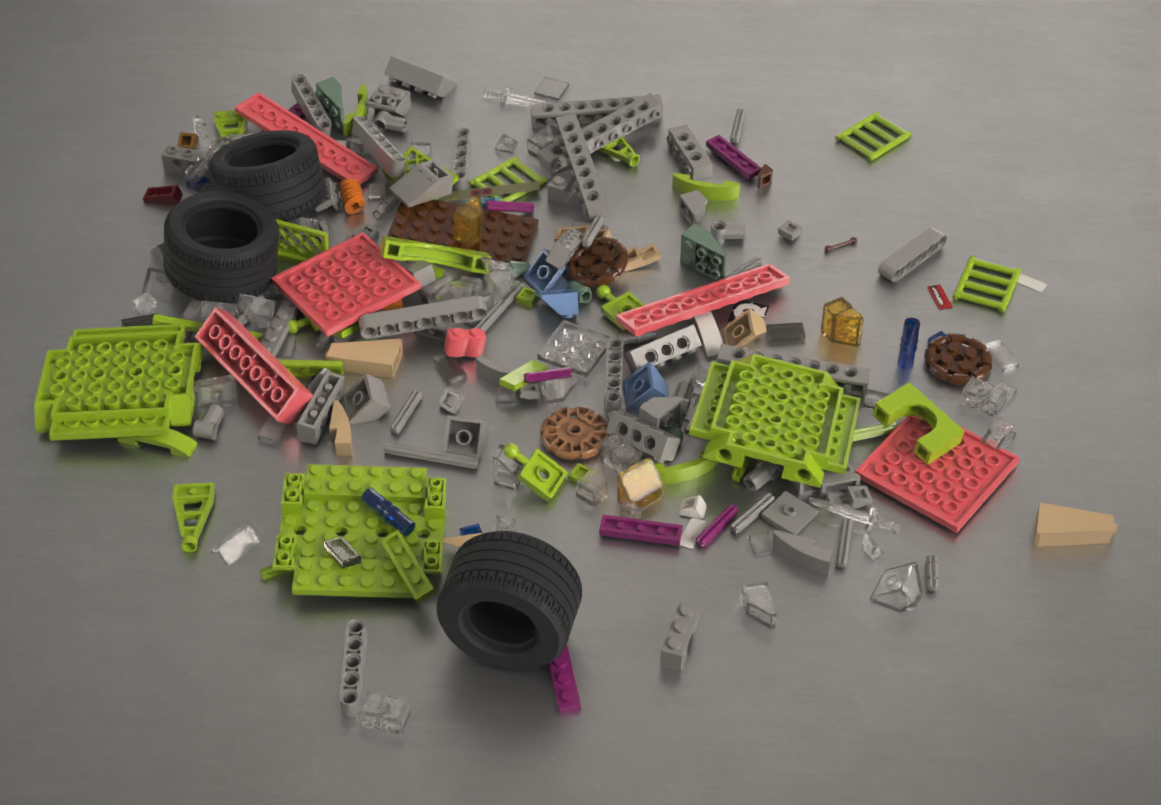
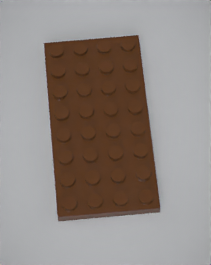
(502, 235)

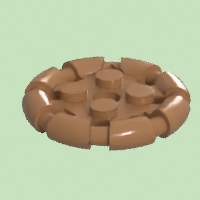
(558, 430)

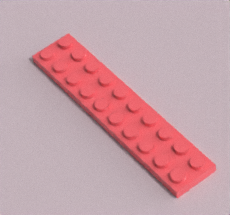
(332, 155)
(702, 299)

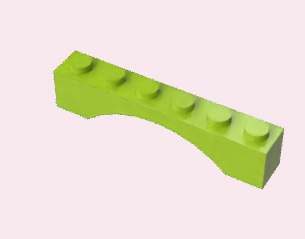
(412, 250)

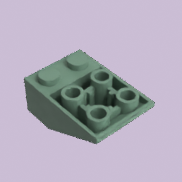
(330, 97)
(703, 252)

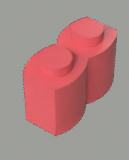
(464, 342)

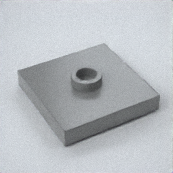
(789, 514)

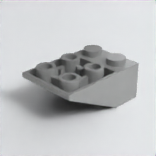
(423, 184)

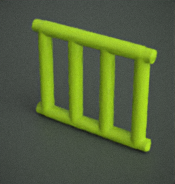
(866, 124)
(503, 169)
(1005, 295)

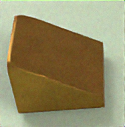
(187, 140)

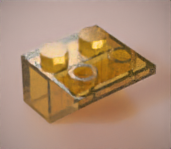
(468, 222)
(842, 322)
(640, 485)

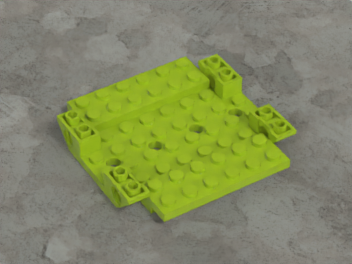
(119, 403)
(811, 418)
(332, 504)

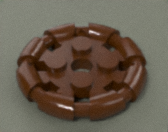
(612, 258)
(955, 371)

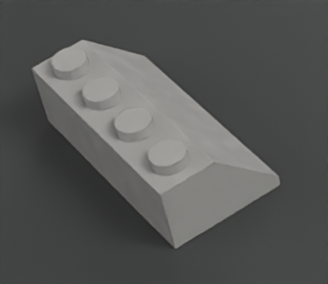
(419, 78)

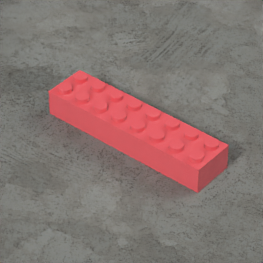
(253, 366)

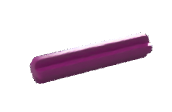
(509, 206)
(547, 375)
(716, 525)

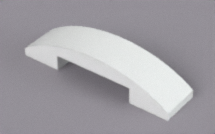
(709, 334)

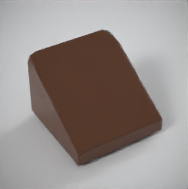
(765, 176)

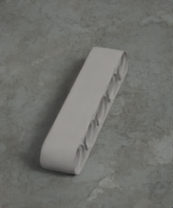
(310, 104)
(461, 157)
(912, 254)
(613, 374)
(353, 667)

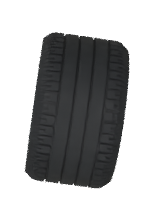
(273, 168)
(220, 246)
(509, 600)

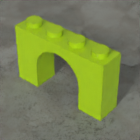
(911, 402)

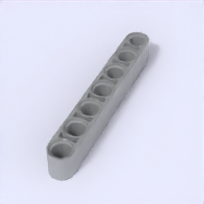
(379, 146)
(422, 317)

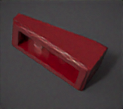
(163, 195)

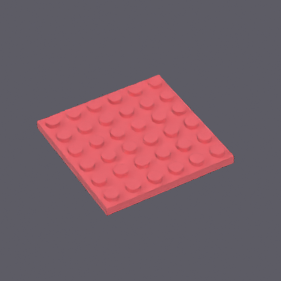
(345, 283)
(948, 487)

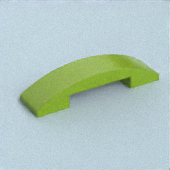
(361, 110)
(711, 191)
(177, 442)
(685, 471)

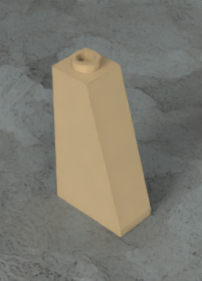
(368, 357)
(1071, 526)

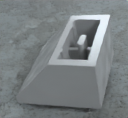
(390, 99)

